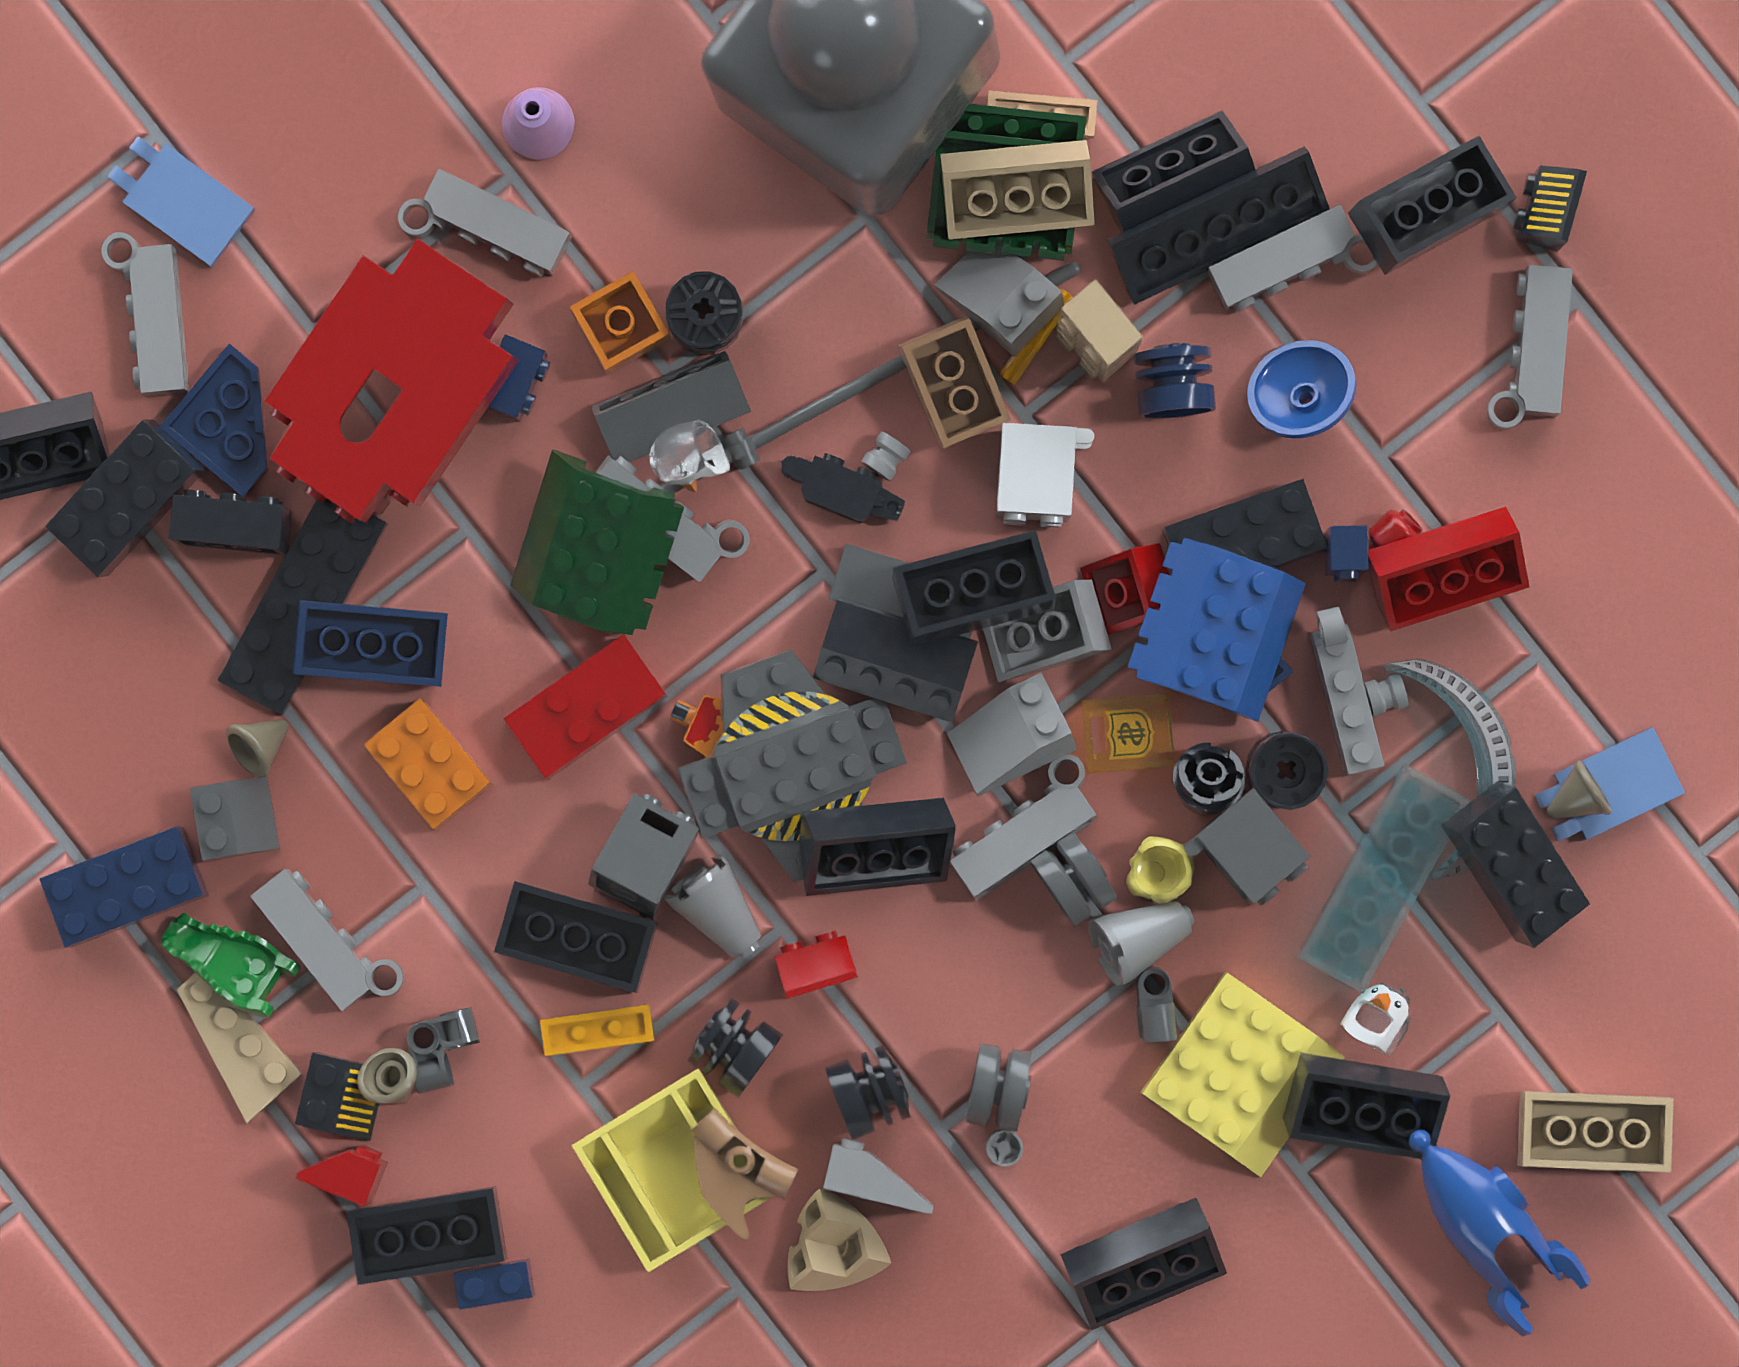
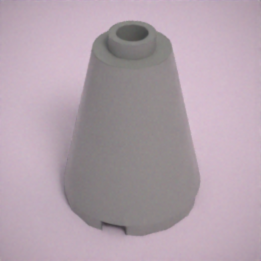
(716, 907)
(1138, 938)

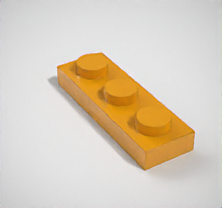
(597, 1030)

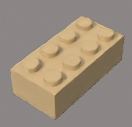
(1017, 189)
(1097, 332)
(1595, 1131)

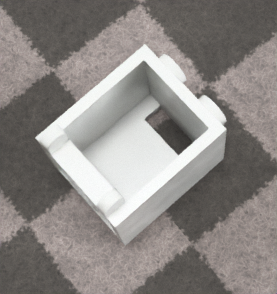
(1038, 472)

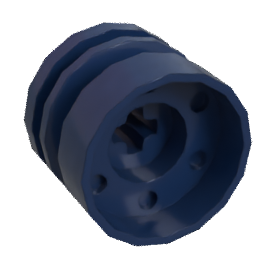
(1174, 381)

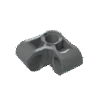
(1156, 1011)
(450, 1032)

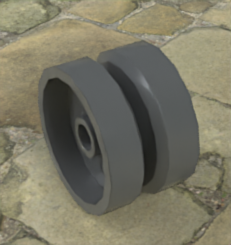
(1079, 875)
(999, 1087)

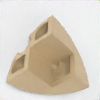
(834, 1246)

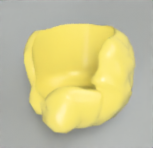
(1160, 870)

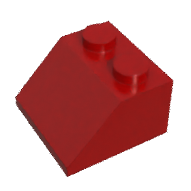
(1126, 585)
(815, 965)
(348, 1175)

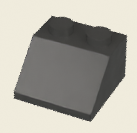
(234, 818)

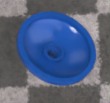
(1299, 374)

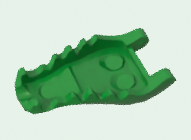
(233, 963)

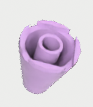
(540, 134)

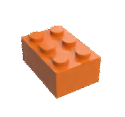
(428, 764)

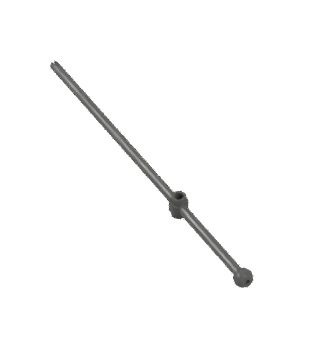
(742, 448)

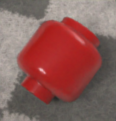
(1393, 527)

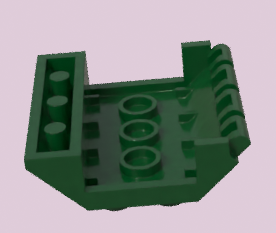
(996, 128)
(595, 547)

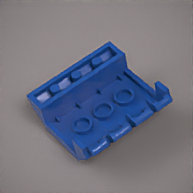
(1217, 627)

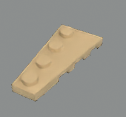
(241, 1049)

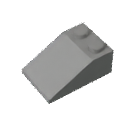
(1002, 296)
(1052, 637)
(1012, 735)
(866, 1176)

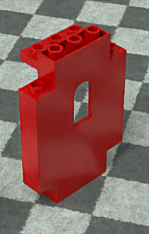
(427, 335)

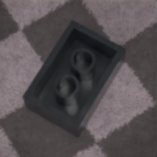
(230, 522)

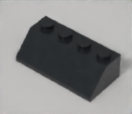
(1173, 170)
(50, 445)
(874, 657)
(876, 846)
(1144, 1263)

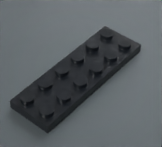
(1218, 225)
(318, 568)

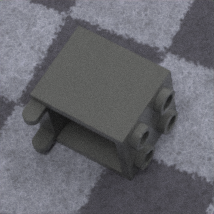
(1251, 848)
(643, 855)

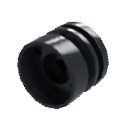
(717, 329)
(1307, 766)
(734, 1047)
(868, 1092)

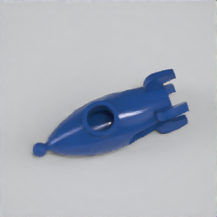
(1477, 1213)

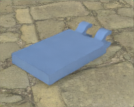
(183, 201)
(1632, 778)

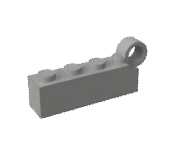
(491, 221)
(1286, 257)
(156, 315)
(1540, 346)
(694, 547)
(1345, 694)
(1031, 832)
(317, 941)

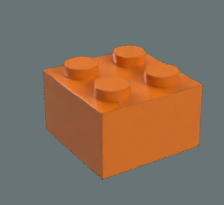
(620, 322)

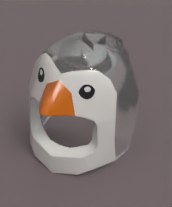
(683, 452)
(1379, 1018)

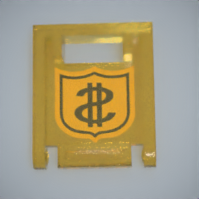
(1133, 733)

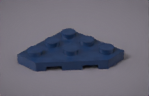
(224, 421)

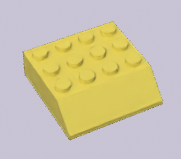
(1235, 1072)
(650, 1171)

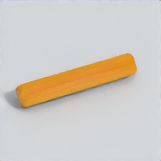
(1017, 365)

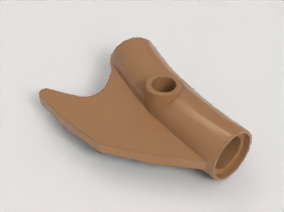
(729, 1186)

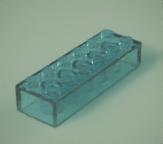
(1381, 879)

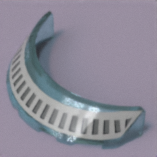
(1482, 724)

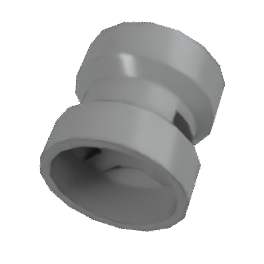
(886, 456)
(1386, 694)
(1008, 1151)

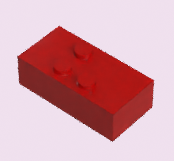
(1448, 568)
(585, 707)

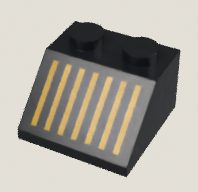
(1549, 207)
(333, 1100)

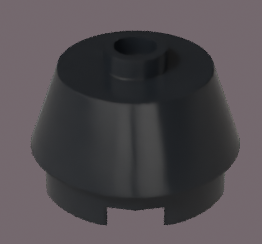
(1208, 779)

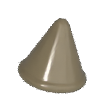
(256, 744)
(1579, 796)
(387, 1077)

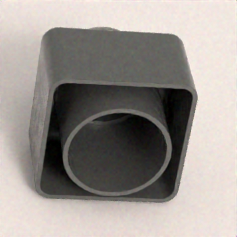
(853, 84)

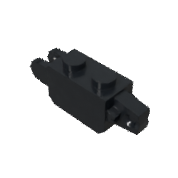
(842, 490)

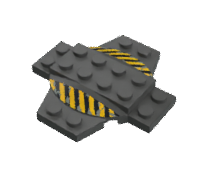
(786, 754)

